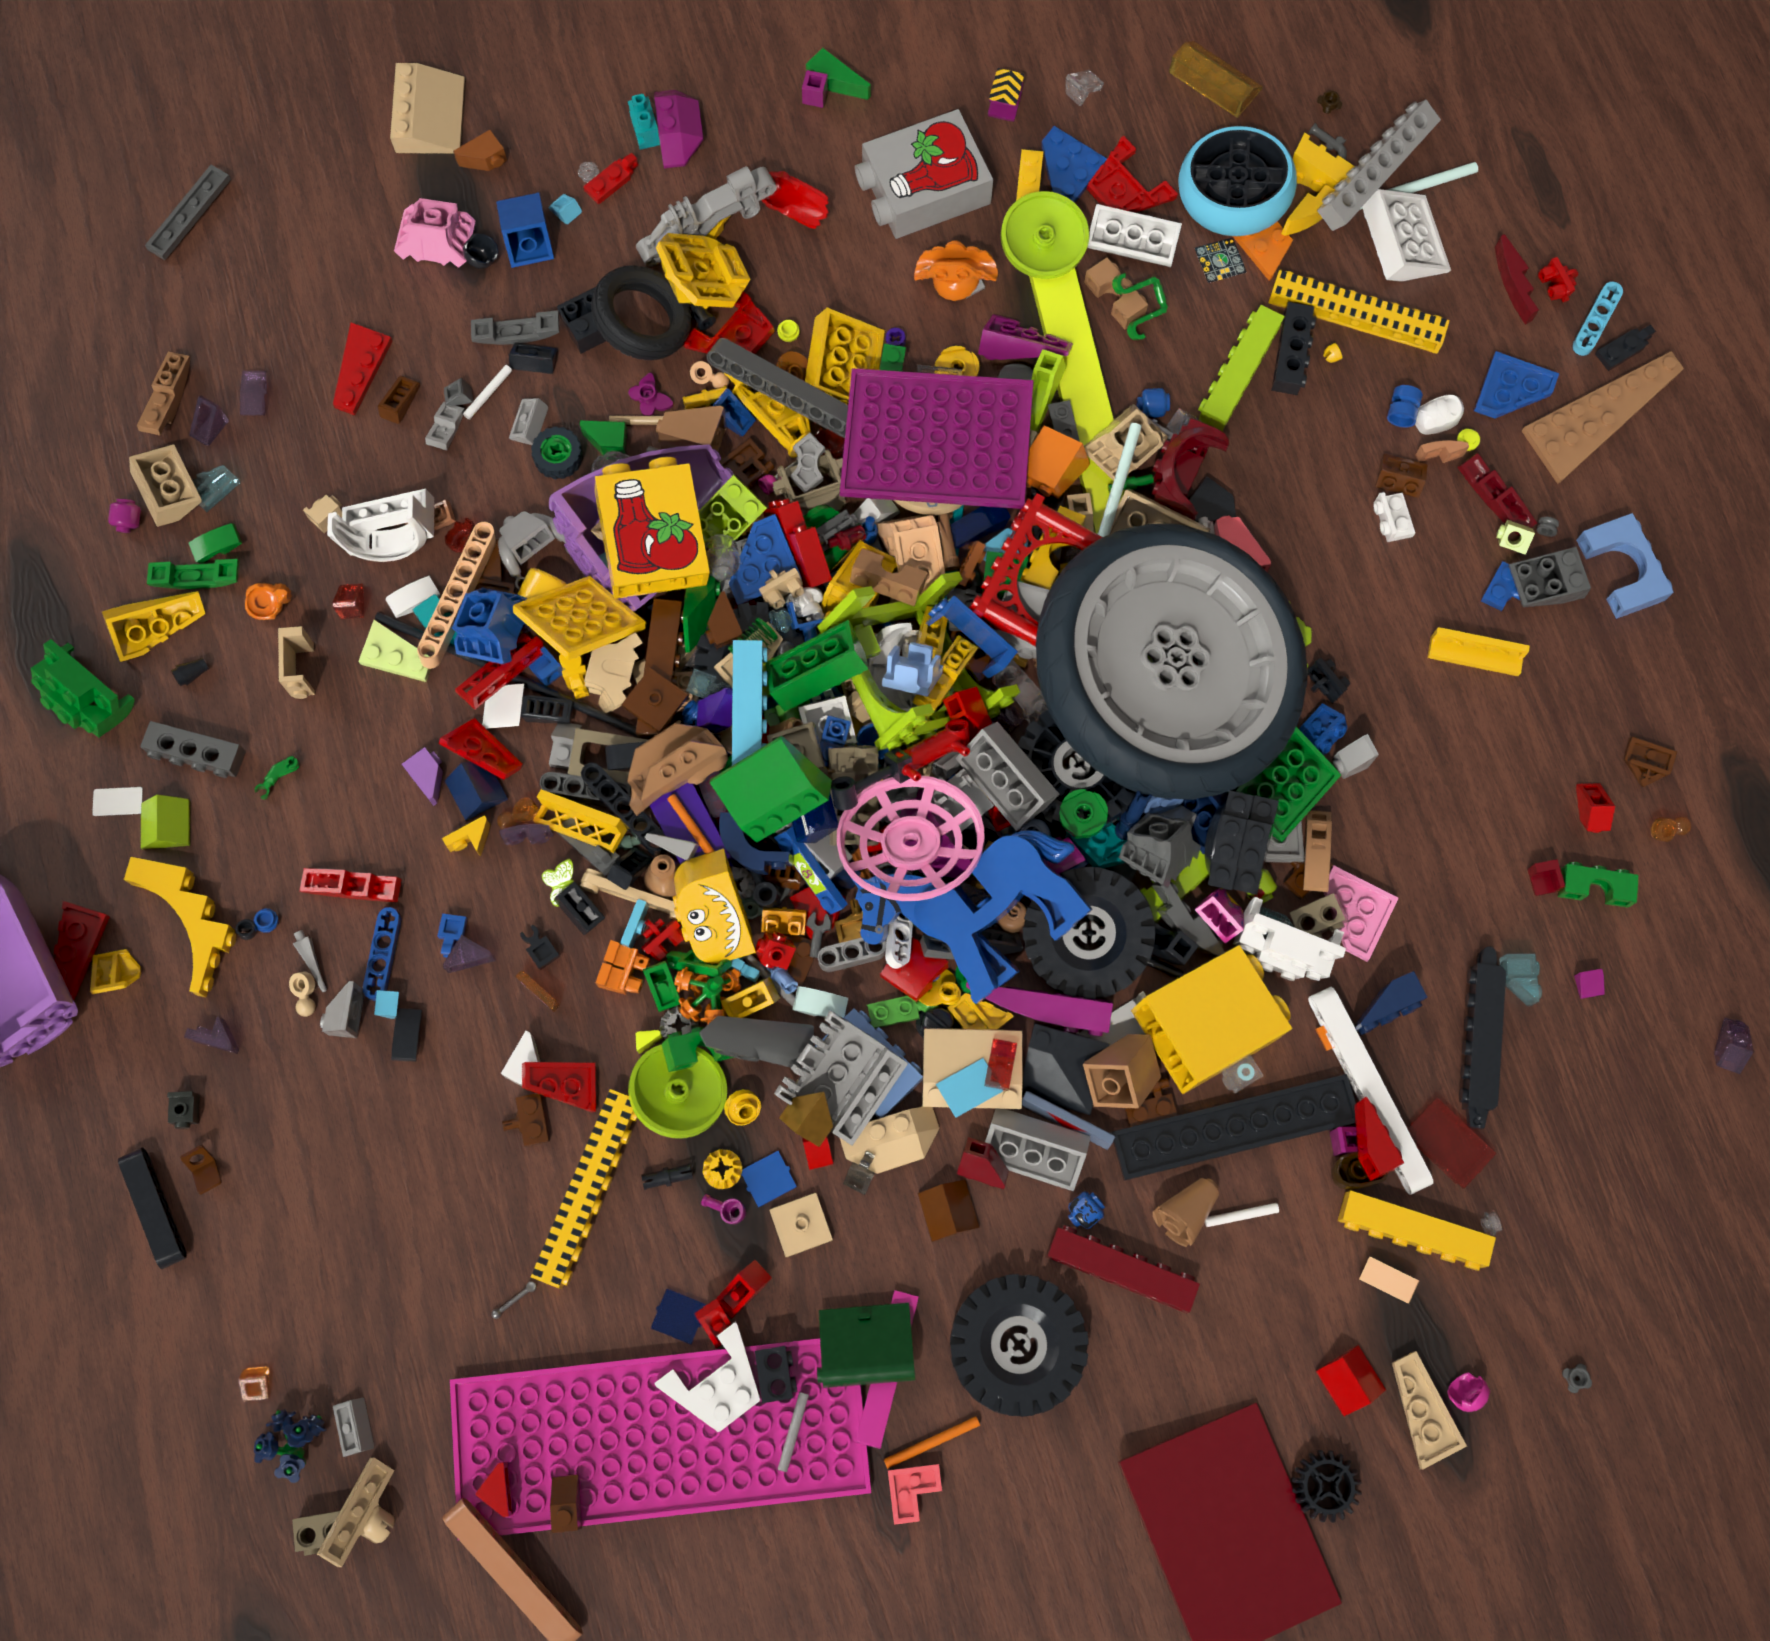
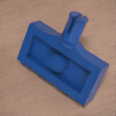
(1501, 588)

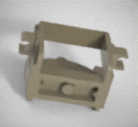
(825, 495)

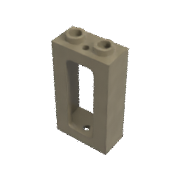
(579, 748)

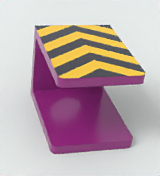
(1005, 94)

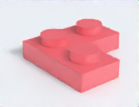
(905, 1486)

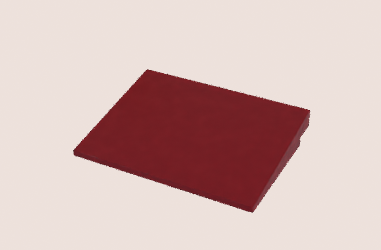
(1229, 1530)

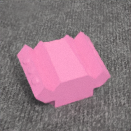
(434, 232)

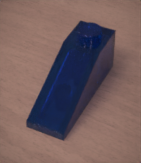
(978, 524)

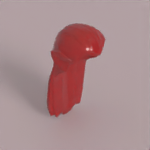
(797, 200)

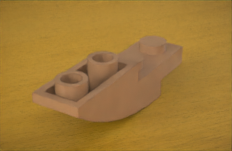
(166, 394)
(1317, 851)

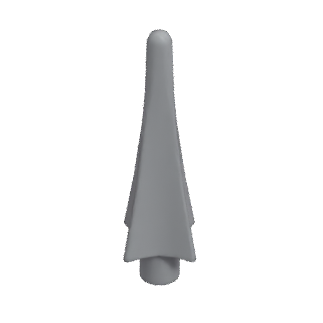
(306, 949)

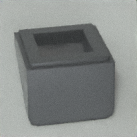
(458, 393)

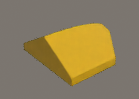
(113, 971)

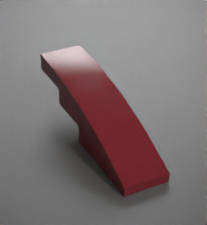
(1513, 271)
(1494, 492)

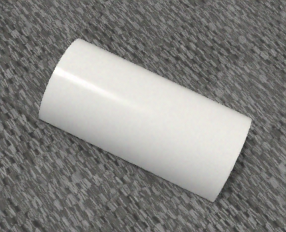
(1133, 235)

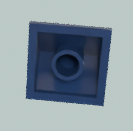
(474, 789)

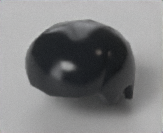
(480, 250)

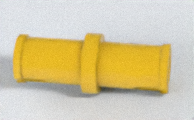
(704, 398)

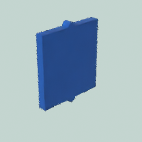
(768, 1179)

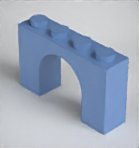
(1627, 537)
(909, 1077)

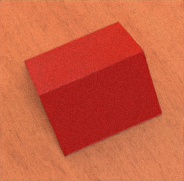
(1351, 1381)

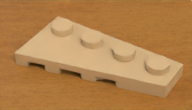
(1427, 1416)

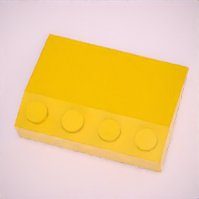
(839, 346)

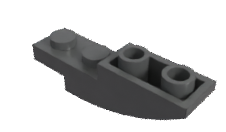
(1178, 917)

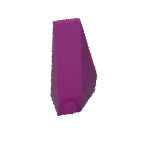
(1007, 340)

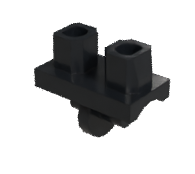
(1326, 681)

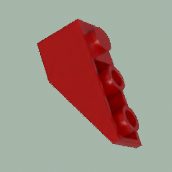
(1374, 1143)

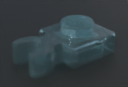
(704, 684)

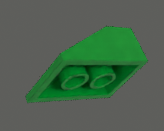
(697, 611)

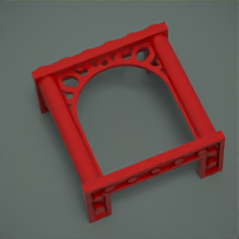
(1032, 514)

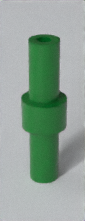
(1132, 482)

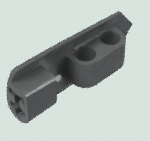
(757, 1039)

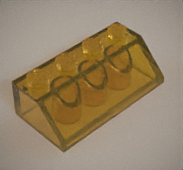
(1214, 78)

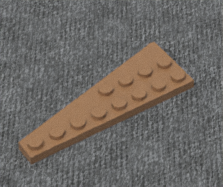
(1584, 425)

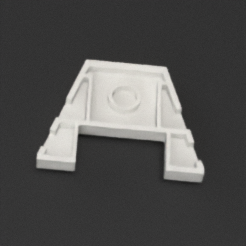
(722, 1394)

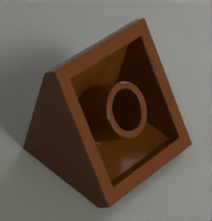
(948, 1210)

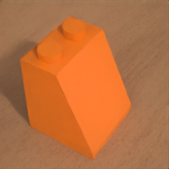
(1055, 462)

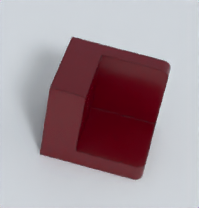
(1546, 877)

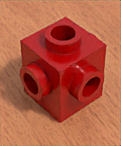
(775, 950)

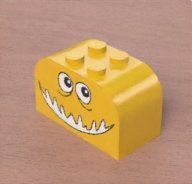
(711, 909)

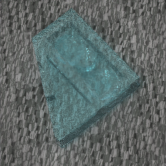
(214, 486)

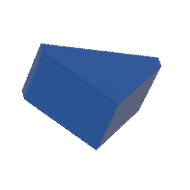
(737, 416)

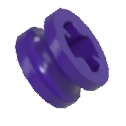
(895, 332)

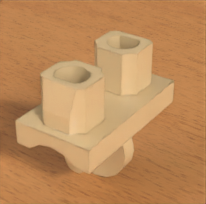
(781, 585)

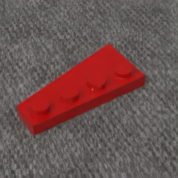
(361, 360)

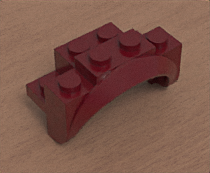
(1179, 466)

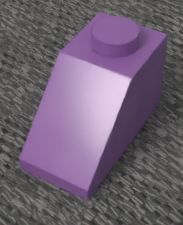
(426, 773)

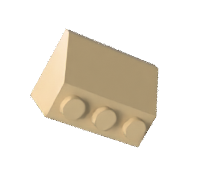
(164, 484)

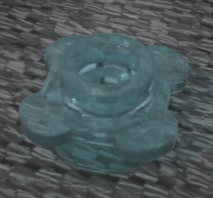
(780, 620)

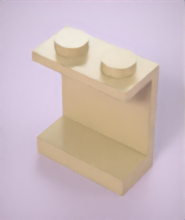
(293, 641)

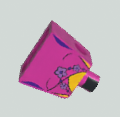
(1219, 912)

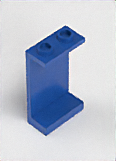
(977, 631)

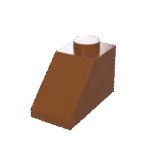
(481, 153)

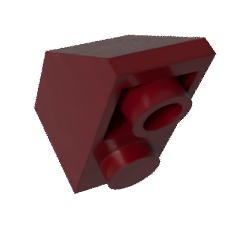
(983, 1164)

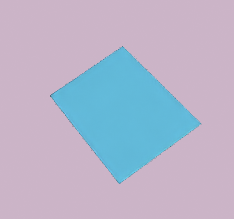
(966, 1088)

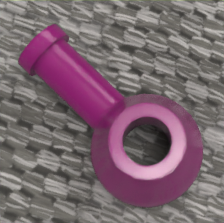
(727, 1208)

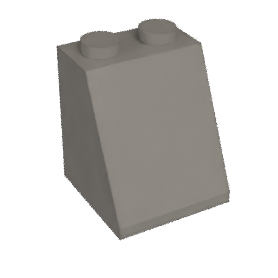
(1033, 601)

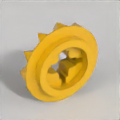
(731, 1176)

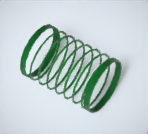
(772, 634)

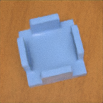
(913, 674)

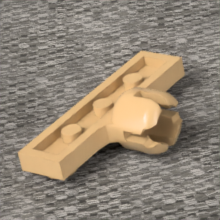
(360, 1515)

